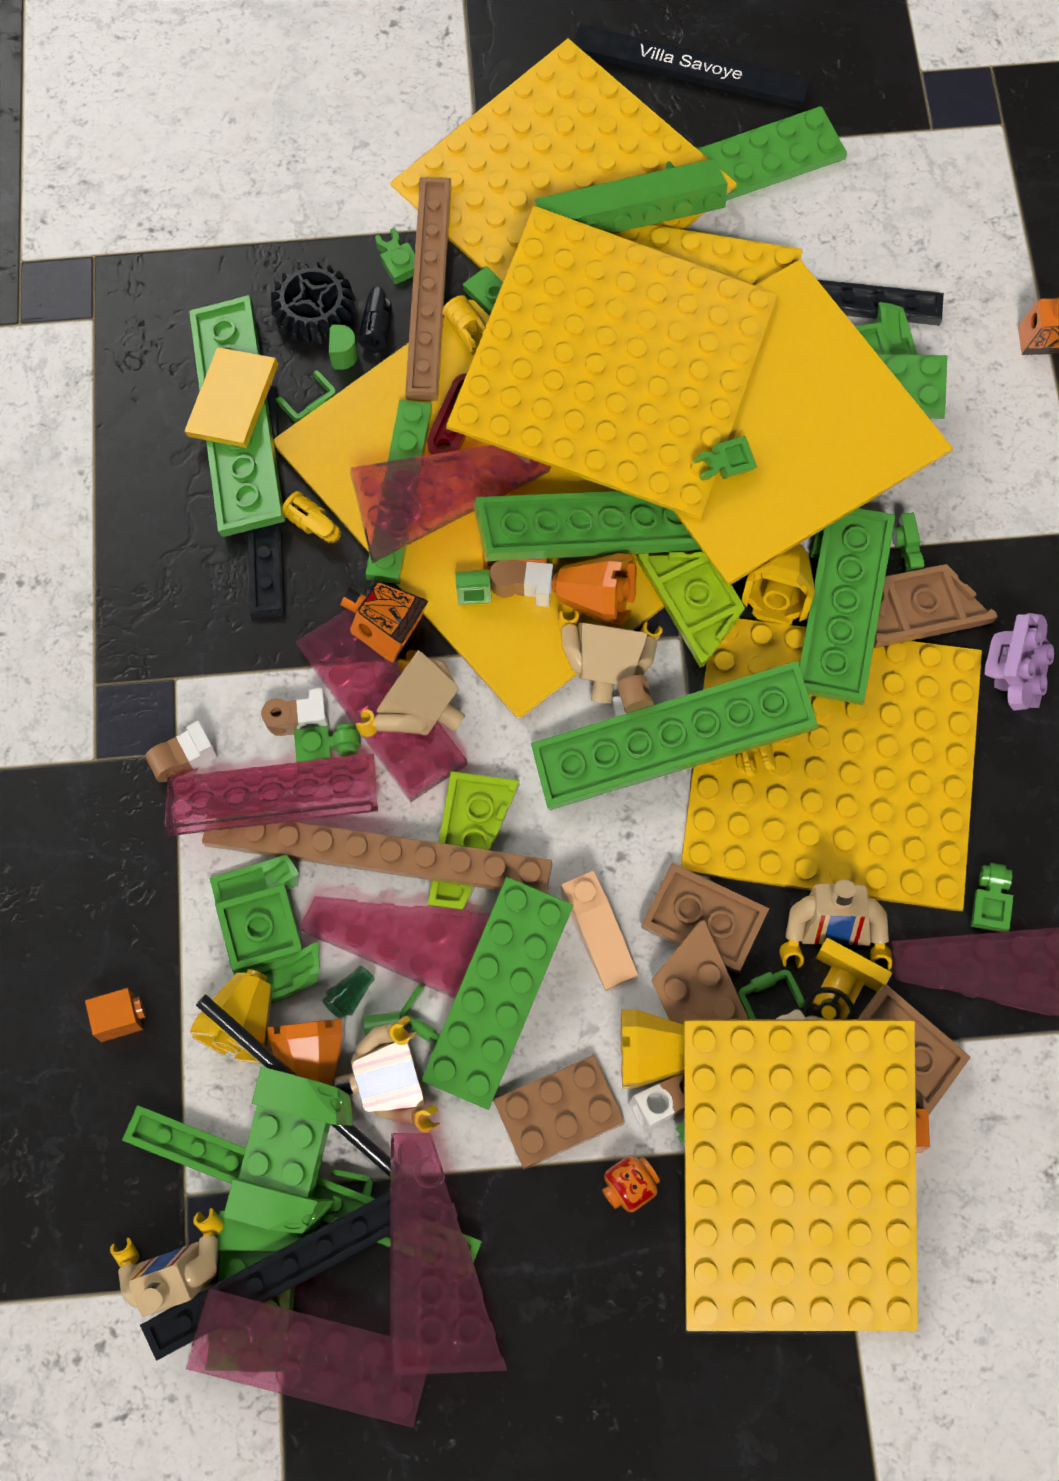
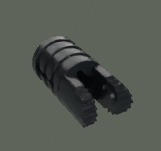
(375, 320)

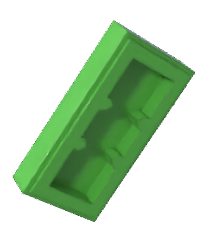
(483, 289)

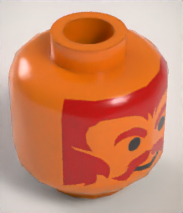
(630, 1183)

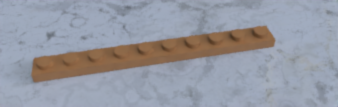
(385, 854)

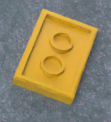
(231, 397)

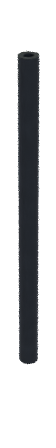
(270, 1061)

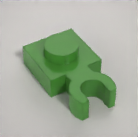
(396, 258)
(729, 458)
(907, 538)

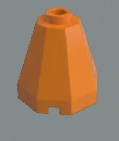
(599, 587)
(310, 1048)

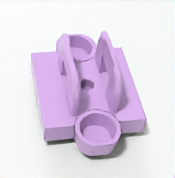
(1021, 661)

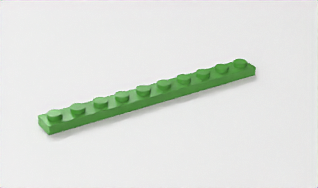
(224, 1161)

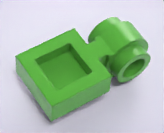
(317, 743)
(991, 907)

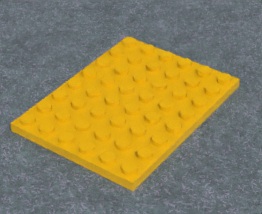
(800, 1175)

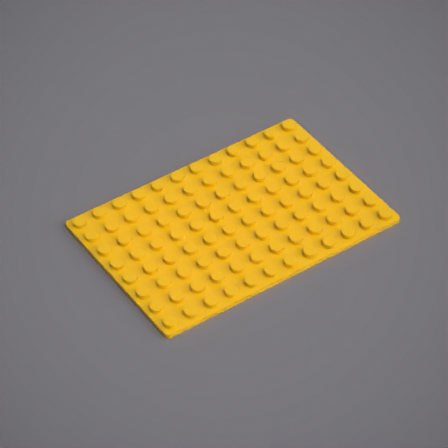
(504, 641)

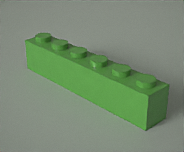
(643, 198)

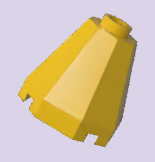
(781, 588)
(249, 1003)
(649, 1048)

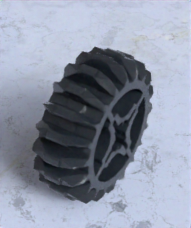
(313, 295)

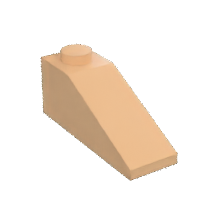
(599, 930)

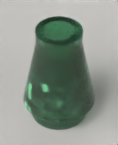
(347, 994)

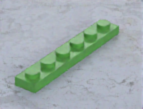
(407, 442)

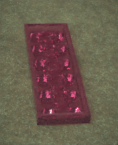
(359, 682)
(271, 794)
(302, 1358)

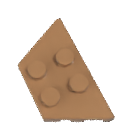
(927, 605)
(697, 982)

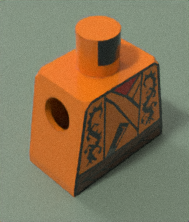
(1040, 328)
(384, 617)

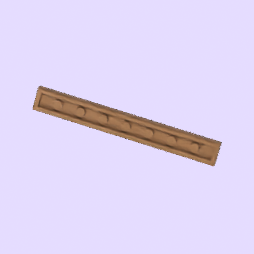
(428, 290)

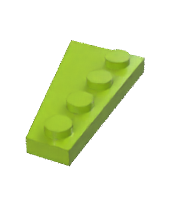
(473, 820)

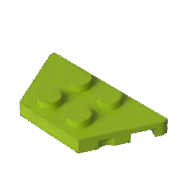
(694, 598)

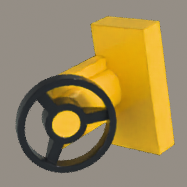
(843, 982)

